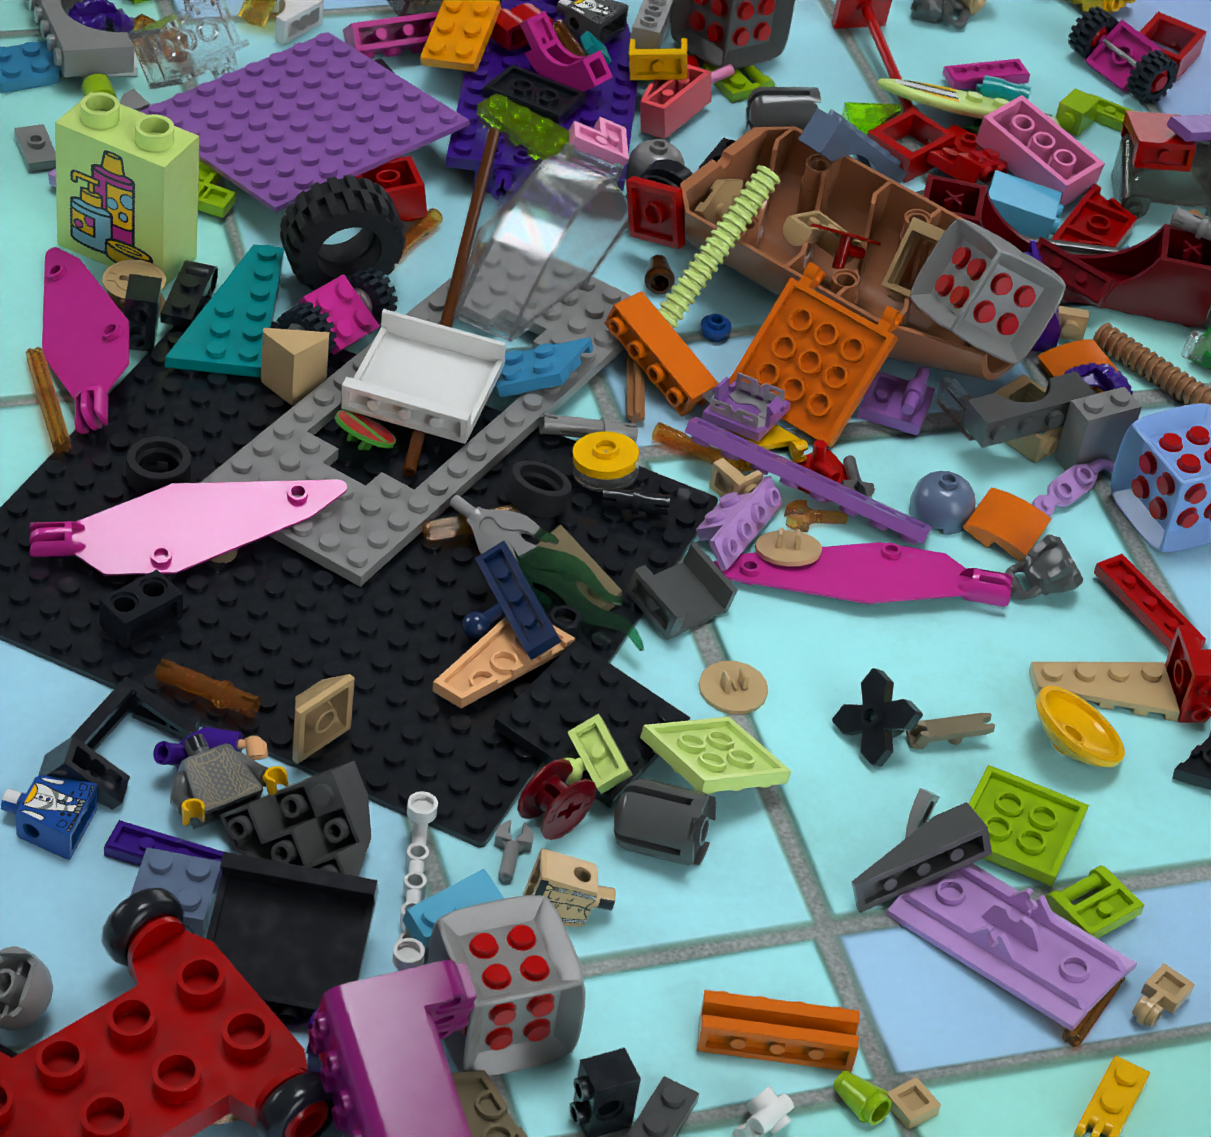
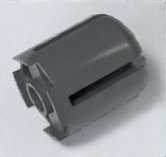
(781, 107)
(664, 821)

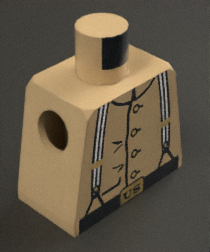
(570, 886)

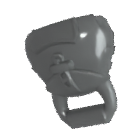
(940, 11)
(1047, 570)

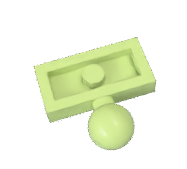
(597, 755)

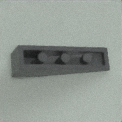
(928, 853)

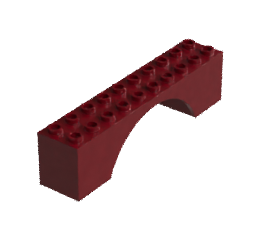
(1157, 278)

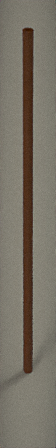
(459, 271)

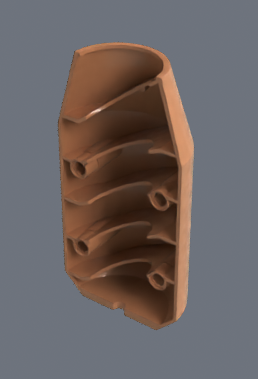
(862, 205)

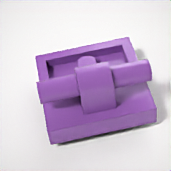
(898, 401)

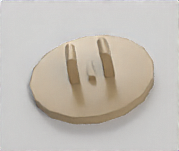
(788, 548)
(733, 687)

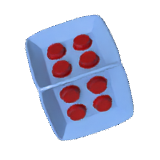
(1166, 477)

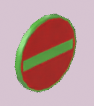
(364, 429)

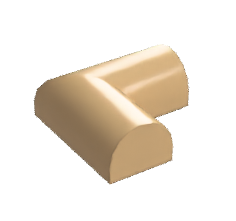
(799, 229)

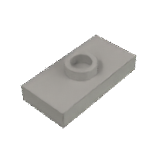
(35, 147)

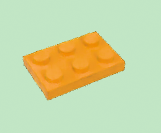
(460, 34)

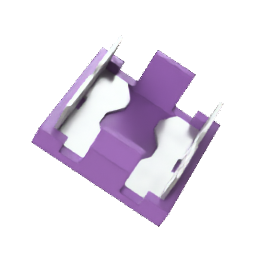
(746, 407)

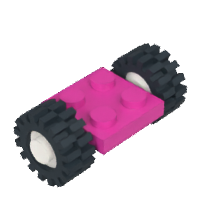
(344, 308)

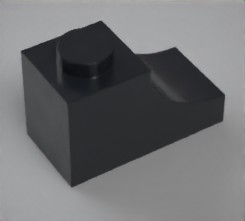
(79, 762)

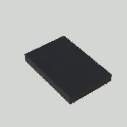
(537, 93)

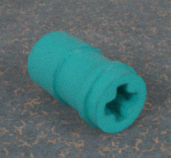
(999, 88)

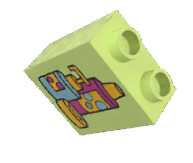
(126, 185)

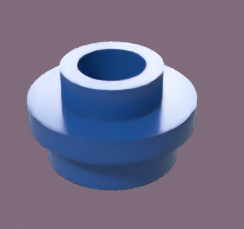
(715, 327)

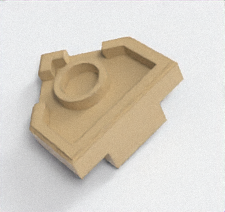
(721, 197)

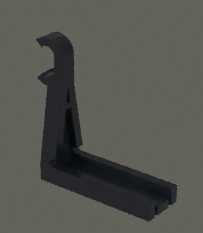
(145, 706)

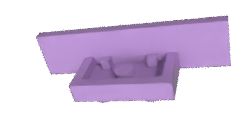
(738, 521)

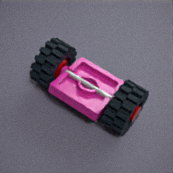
(1123, 55)

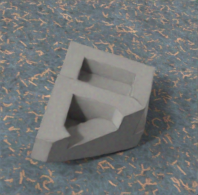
(921, 810)

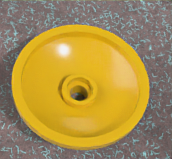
(1078, 728)

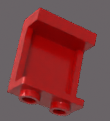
(1156, 143)

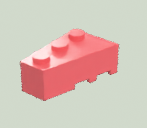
(673, 102)

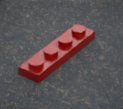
(1142, 598)

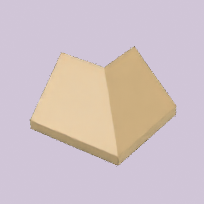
(322, 715)

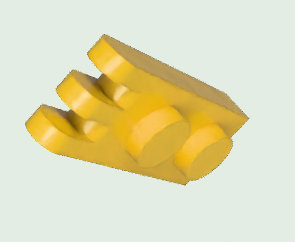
(1113, 1099)

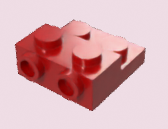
(968, 164)
(1190, 675)

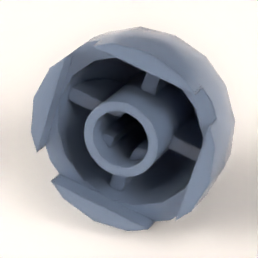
(943, 501)

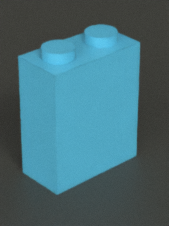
(1026, 205)

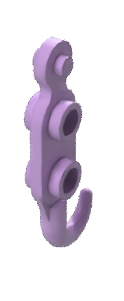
(1071, 485)

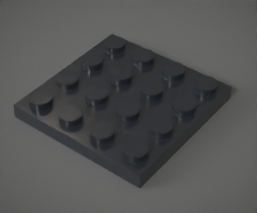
(572, 692)

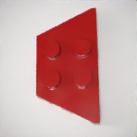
(1097, 221)

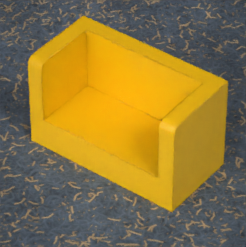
(658, 63)

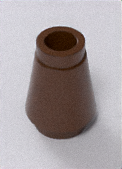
(659, 275)

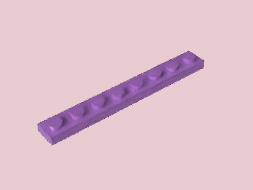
(820, 487)

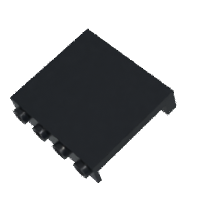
(291, 929)

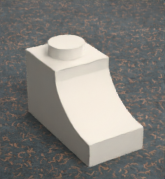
(297, 18)

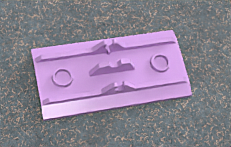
(1013, 942)

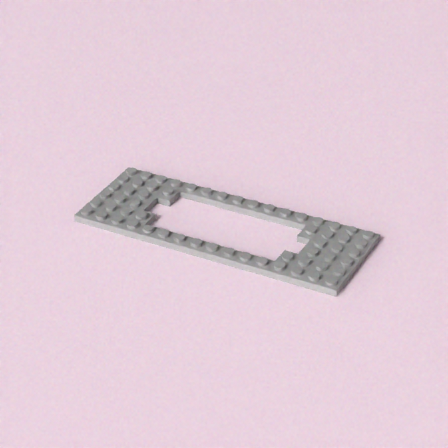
(379, 519)

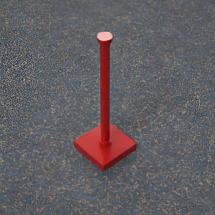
(871, 15)
(655, 212)

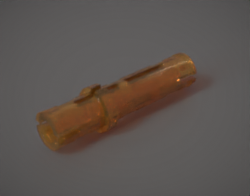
(222, 693)

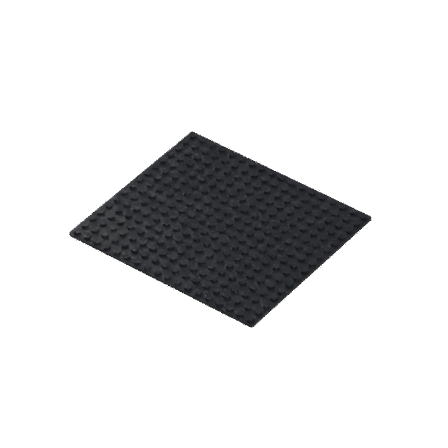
(287, 622)

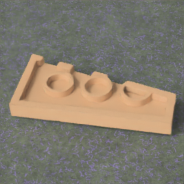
(492, 664)

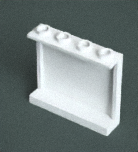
(425, 377)

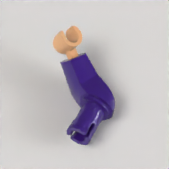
(172, 753)

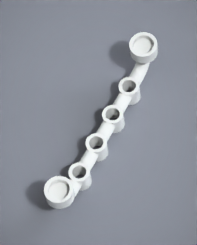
(421, 810)

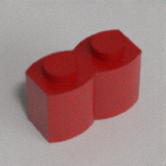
(507, 28)

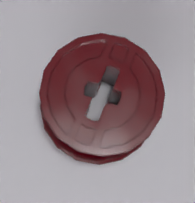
(562, 804)

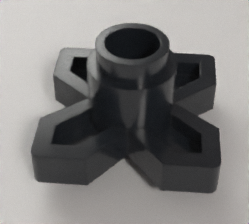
(878, 717)

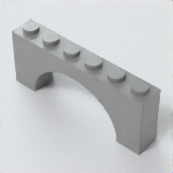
(80, 48)

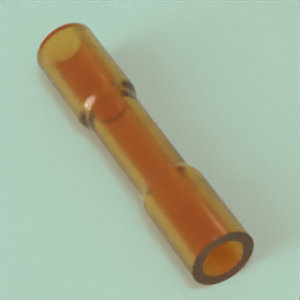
(422, 228)
(681, 442)

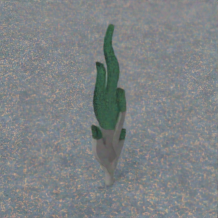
(545, 566)

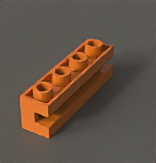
(661, 353)
(778, 1030)

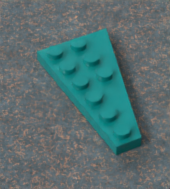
(230, 326)

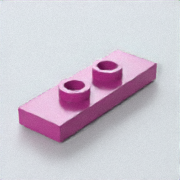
(969, 75)

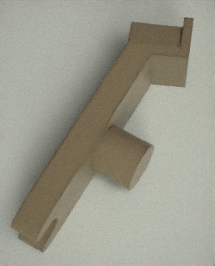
(949, 729)

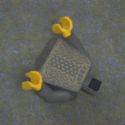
(218, 781)

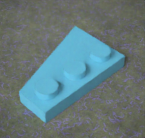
(468, 892)

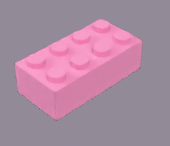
(1039, 149)

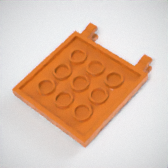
(818, 355)

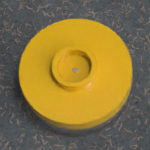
(605, 460)

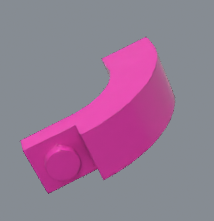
(556, 62)

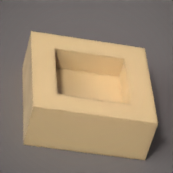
(913, 1103)

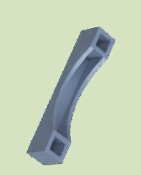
(836, 138)

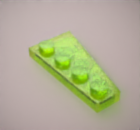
(525, 127)

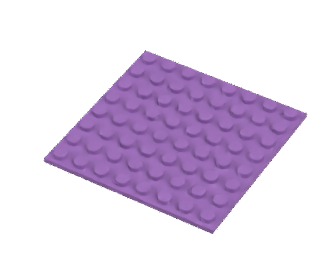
(306, 119)

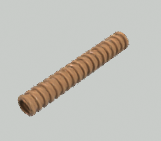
(1151, 366)

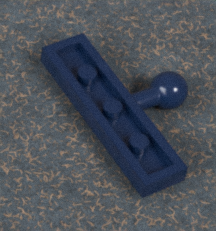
(515, 601)

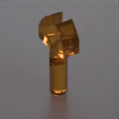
(801, 516)

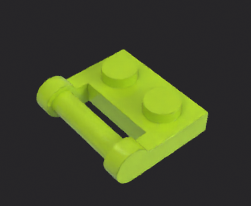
(737, 86)
(1101, 911)

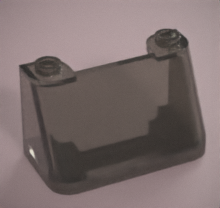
(1141, 186)

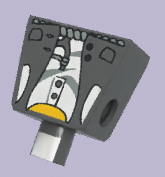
(600, 17)

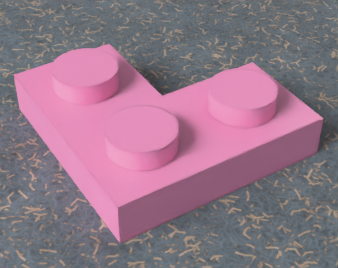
(605, 141)

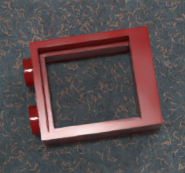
(1178, 36)
(920, 128)

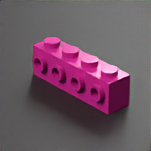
(390, 34)

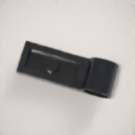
(189, 293)

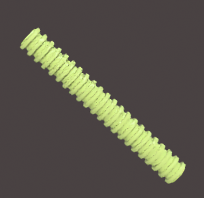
(718, 245)

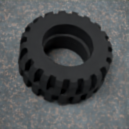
(333, 208)

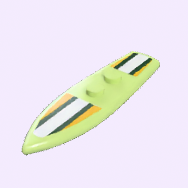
(945, 98)

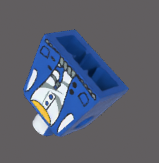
(53, 812)

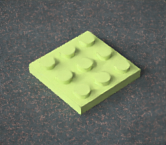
(715, 754)

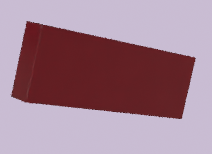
(1078, 276)

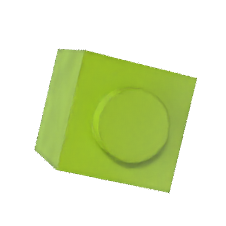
(1077, 111)

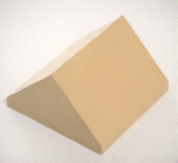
(294, 362)

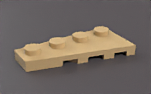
(1124, 684)

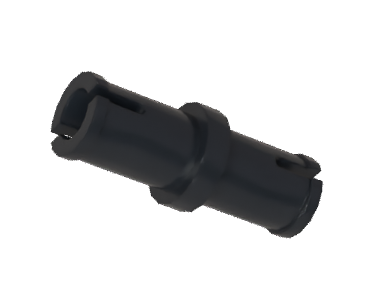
(636, 500)

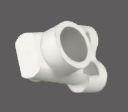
(767, 1113)

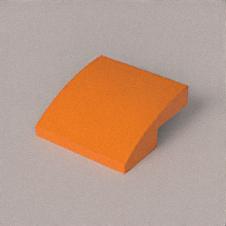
(1073, 354)
(1008, 522)

